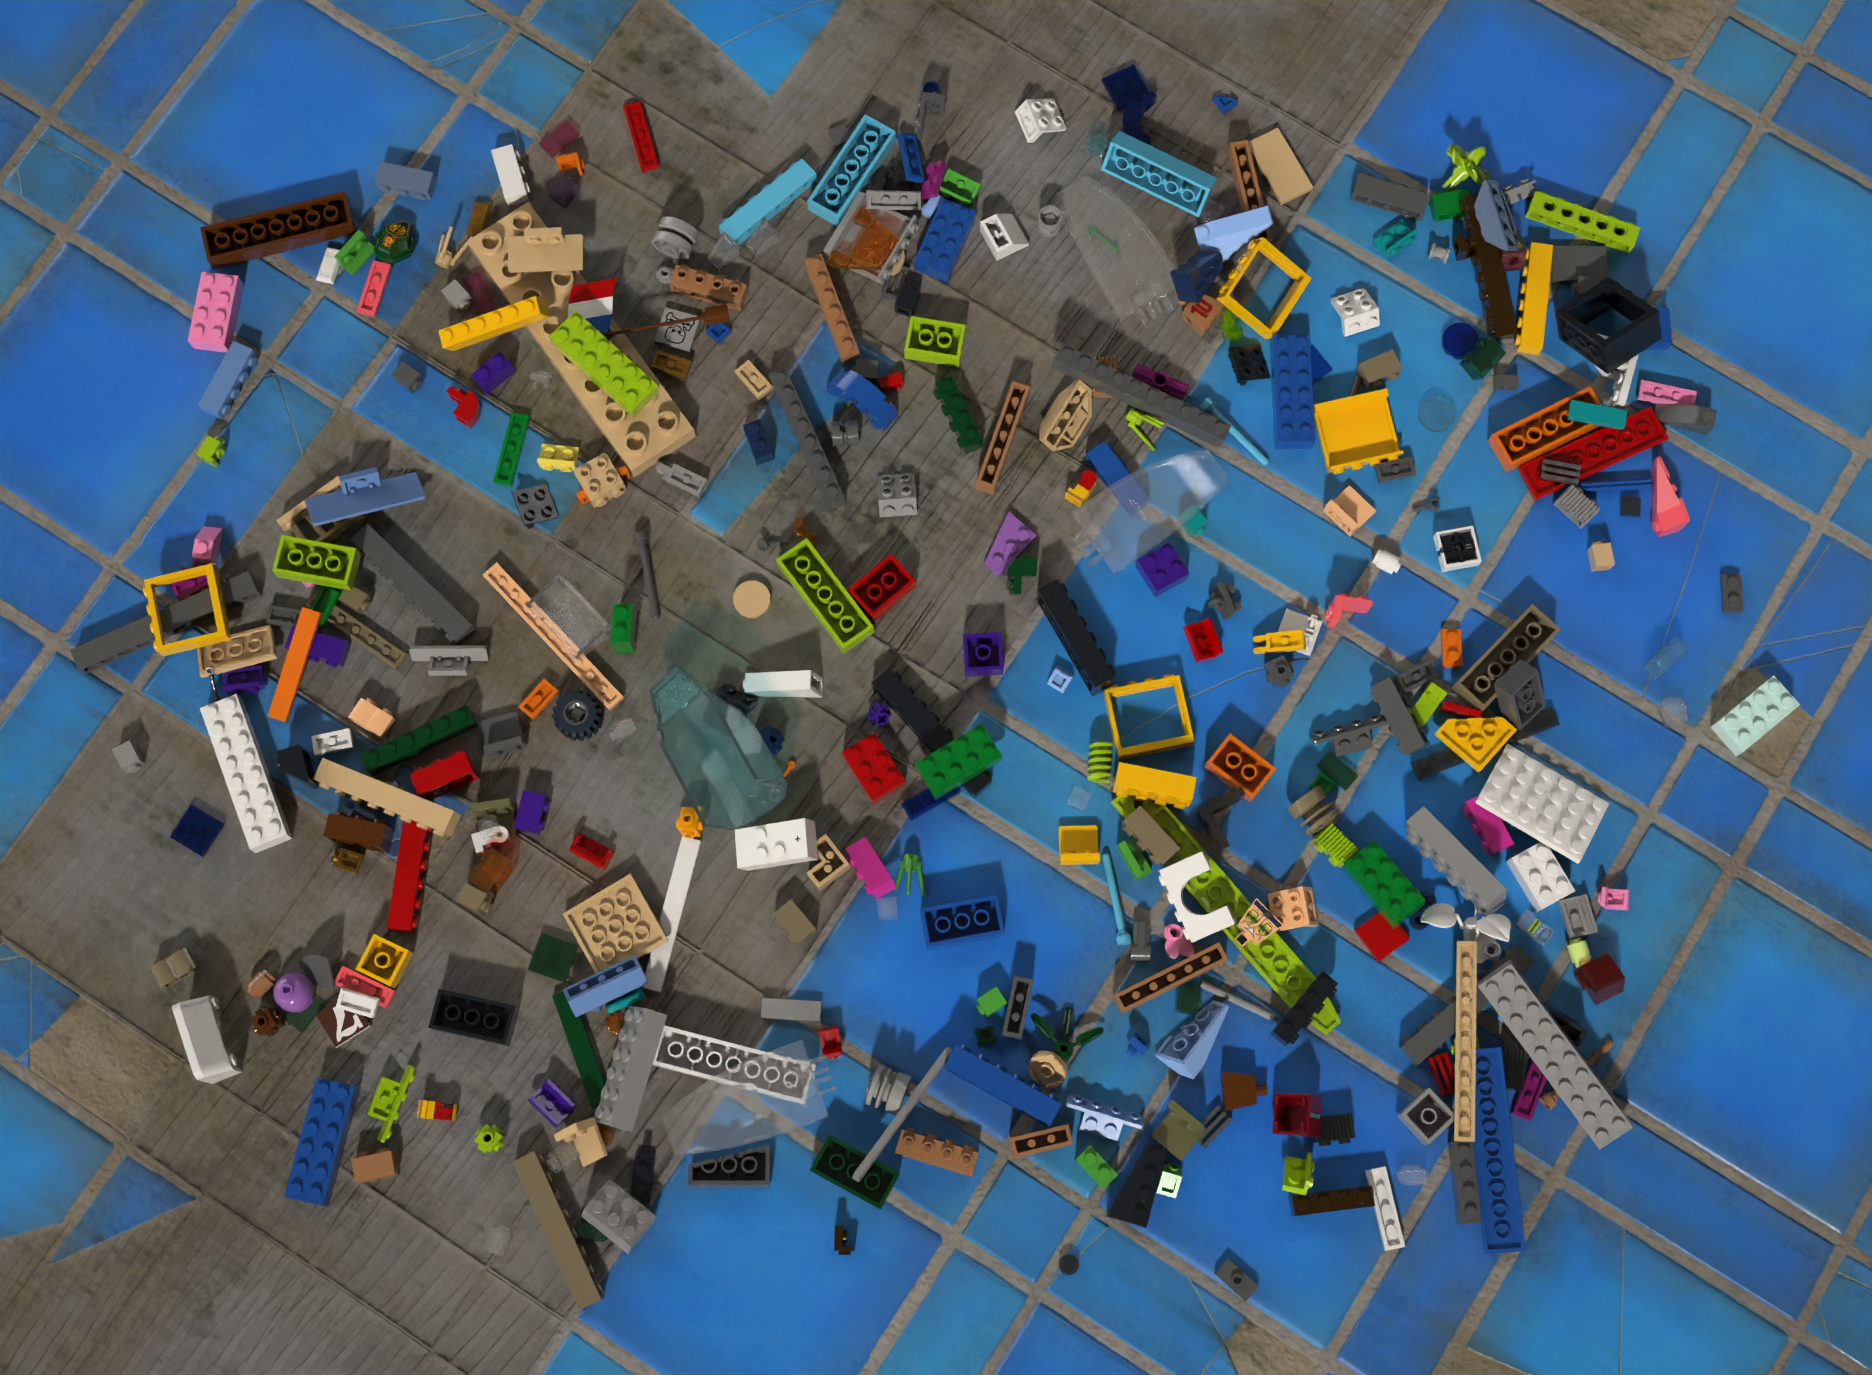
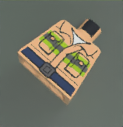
(1256, 924)

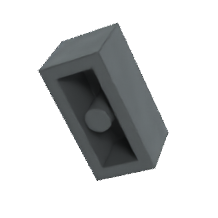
(1505, 382)

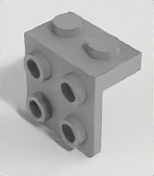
(897, 495)

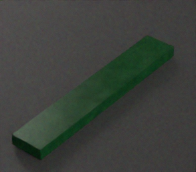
(581, 1050)

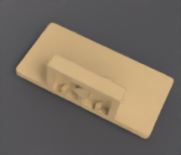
(545, 251)

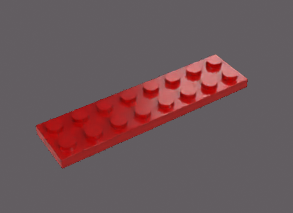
(1596, 451)

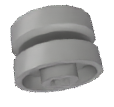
(675, 237)

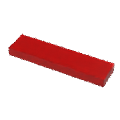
(641, 136)

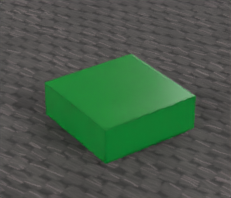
(1324, 781)

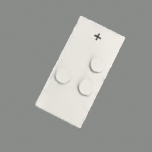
(776, 844)

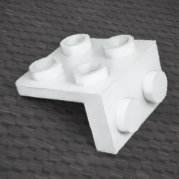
(1356, 311)

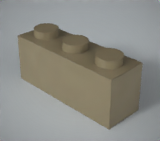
(1150, 837)

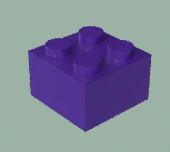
(1162, 569)
(983, 654)

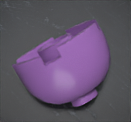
(294, 992)

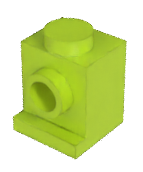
(211, 450)

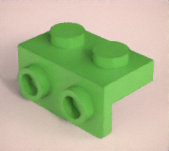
(960, 187)

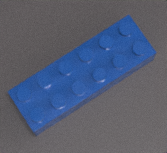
(1292, 392)
(1002, 1085)
(322, 1142)

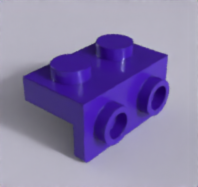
(244, 680)
(552, 1103)

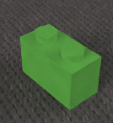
(1096, 1167)

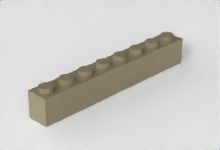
(558, 1230)

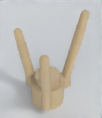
(443, 256)

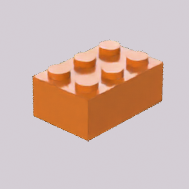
(1240, 767)

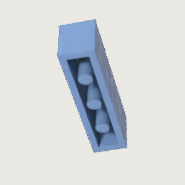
(228, 380)
(605, 986)

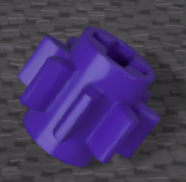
(879, 714)

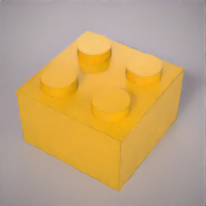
(384, 961)

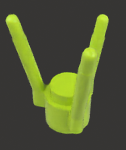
(1137, 417)

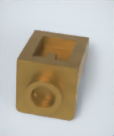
(347, 860)

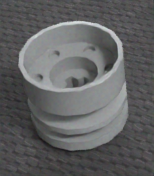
(887, 1090)

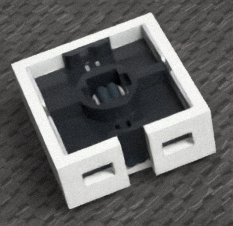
(1457, 548)

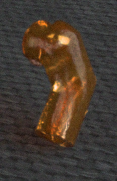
(801, 530)
(611, 1023)

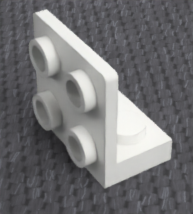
(1039, 117)

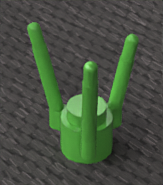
(910, 863)

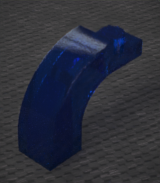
(1133, 112)

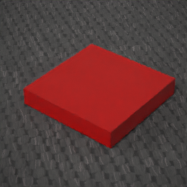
(1381, 937)

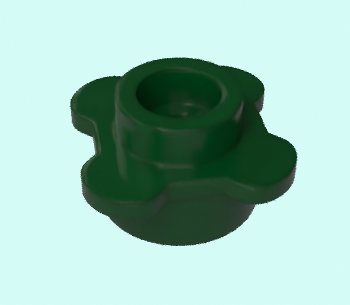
(980, 1035)

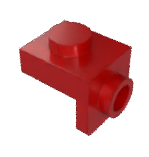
(830, 1042)

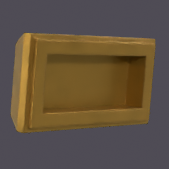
(479, 218)

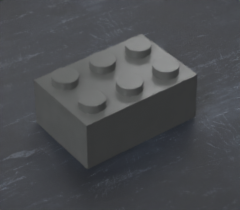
(1520, 694)

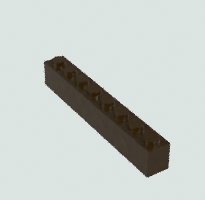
(1489, 276)

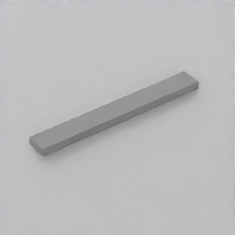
(902, 1114)

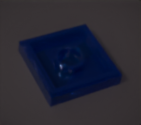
(1124, 86)
(197, 830)

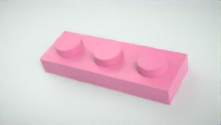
(1665, 394)

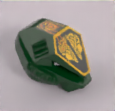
(395, 242)

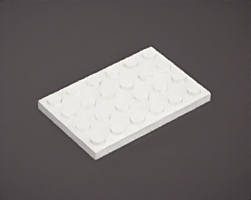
(1542, 803)

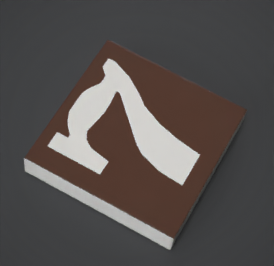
(341, 1024)

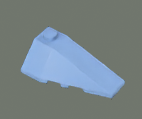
(1232, 232)
(1191, 1046)

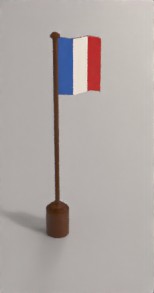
(595, 304)

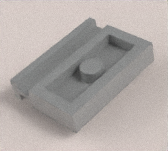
(1577, 916)

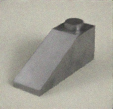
(1686, 417)

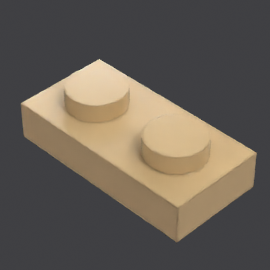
(753, 379)

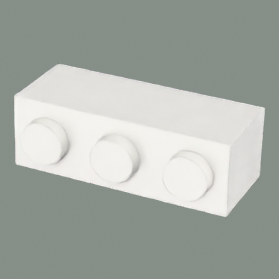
(511, 174)

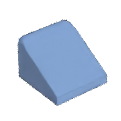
(1060, 679)

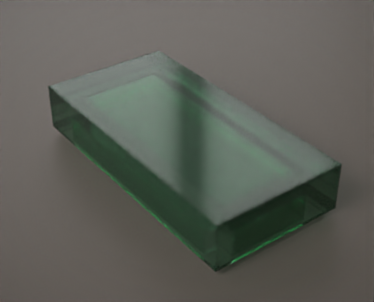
(1337, 771)

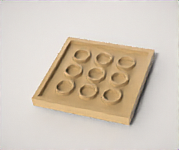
(615, 925)

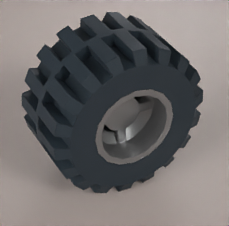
(577, 715)

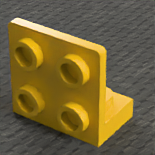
(1078, 845)

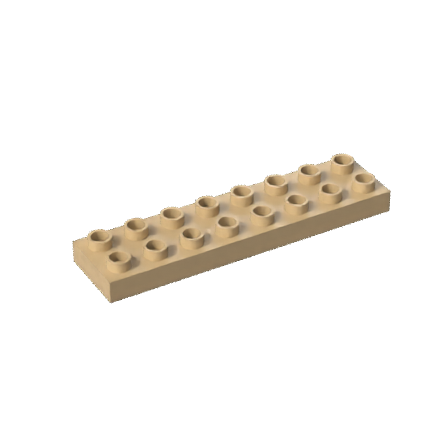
(636, 440)

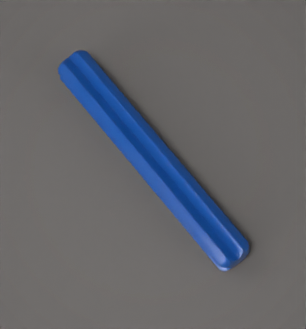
(1616, 485)

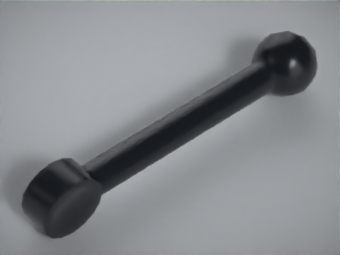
(210, 670)

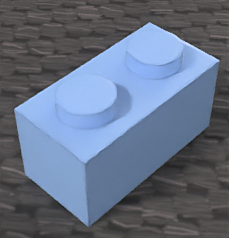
(930, 208)

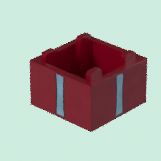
(1297, 1115)

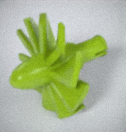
(1467, 165)

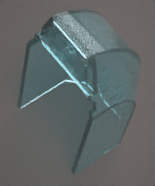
(715, 753)

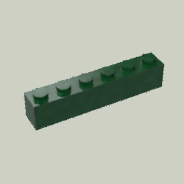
(419, 740)

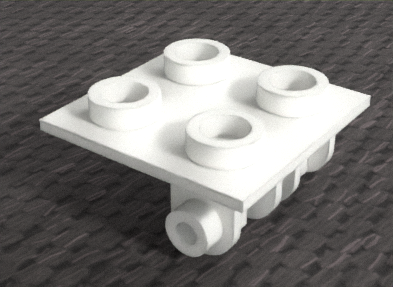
(1296, 621)

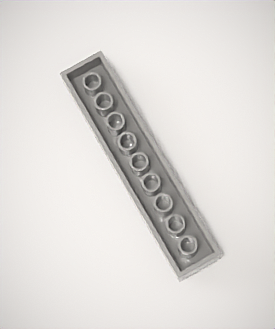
(1555, 1054)

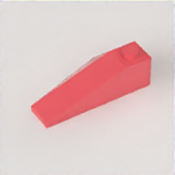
(1668, 511)

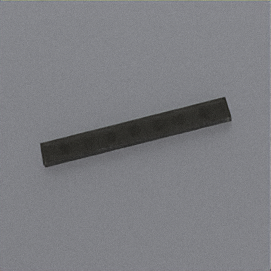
(1447, 758)

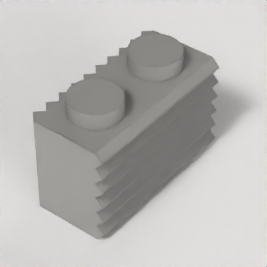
(1577, 506)

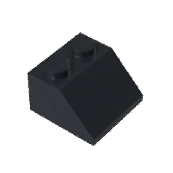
(297, 764)

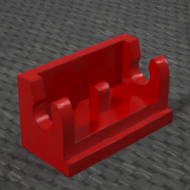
(591, 851)

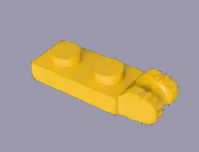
(1281, 642)

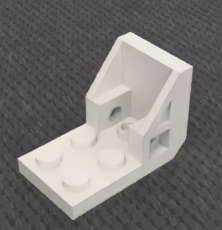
(1622, 381)

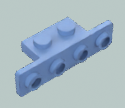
(1103, 1119)

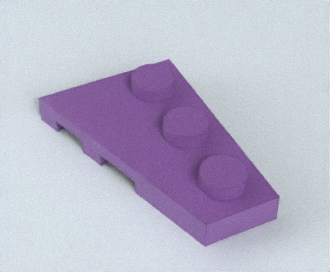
(1009, 544)

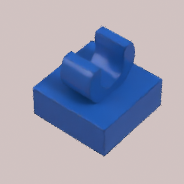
(1138, 1044)

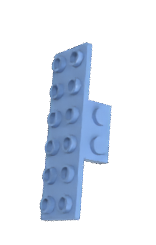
(362, 494)

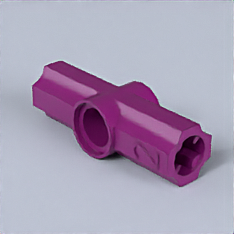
(1171, 386)

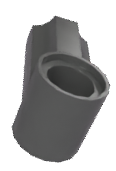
(1140, 948)

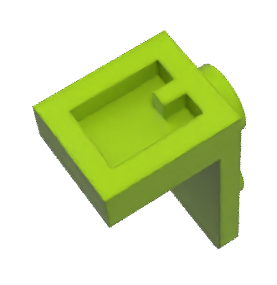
(1428, 703)

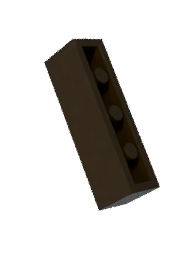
(1331, 1201)

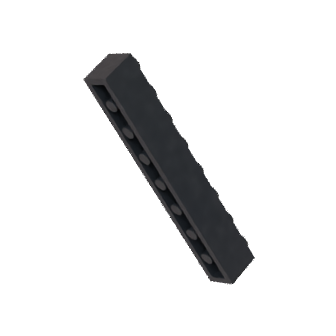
(921, 721)

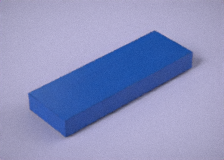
(911, 157)

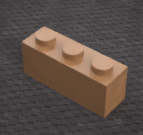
(1041, 1141)

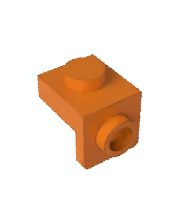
(570, 161)

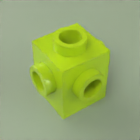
(496, 1142)

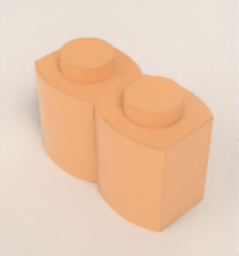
(372, 718)

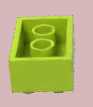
(935, 341)

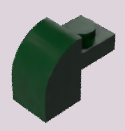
(1016, 570)

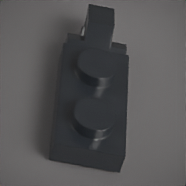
(642, 1175)

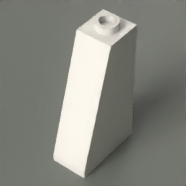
(784, 684)

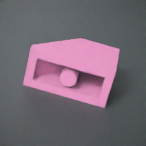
(207, 545)

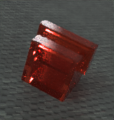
(1600, 978)

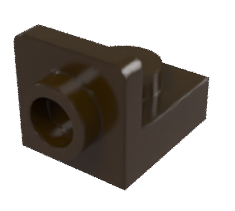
(1461, 248)
(839, 1238)

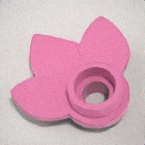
(1177, 944)

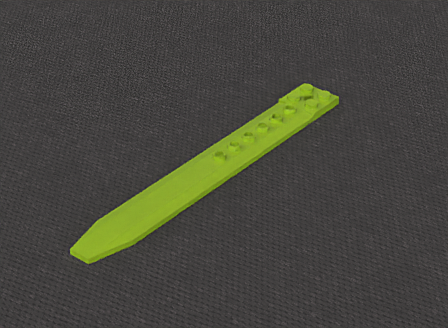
(1215, 890)

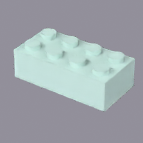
(1755, 716)

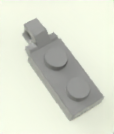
(682, 478)

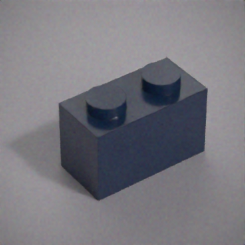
(758, 442)

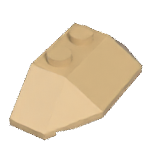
(1067, 417)

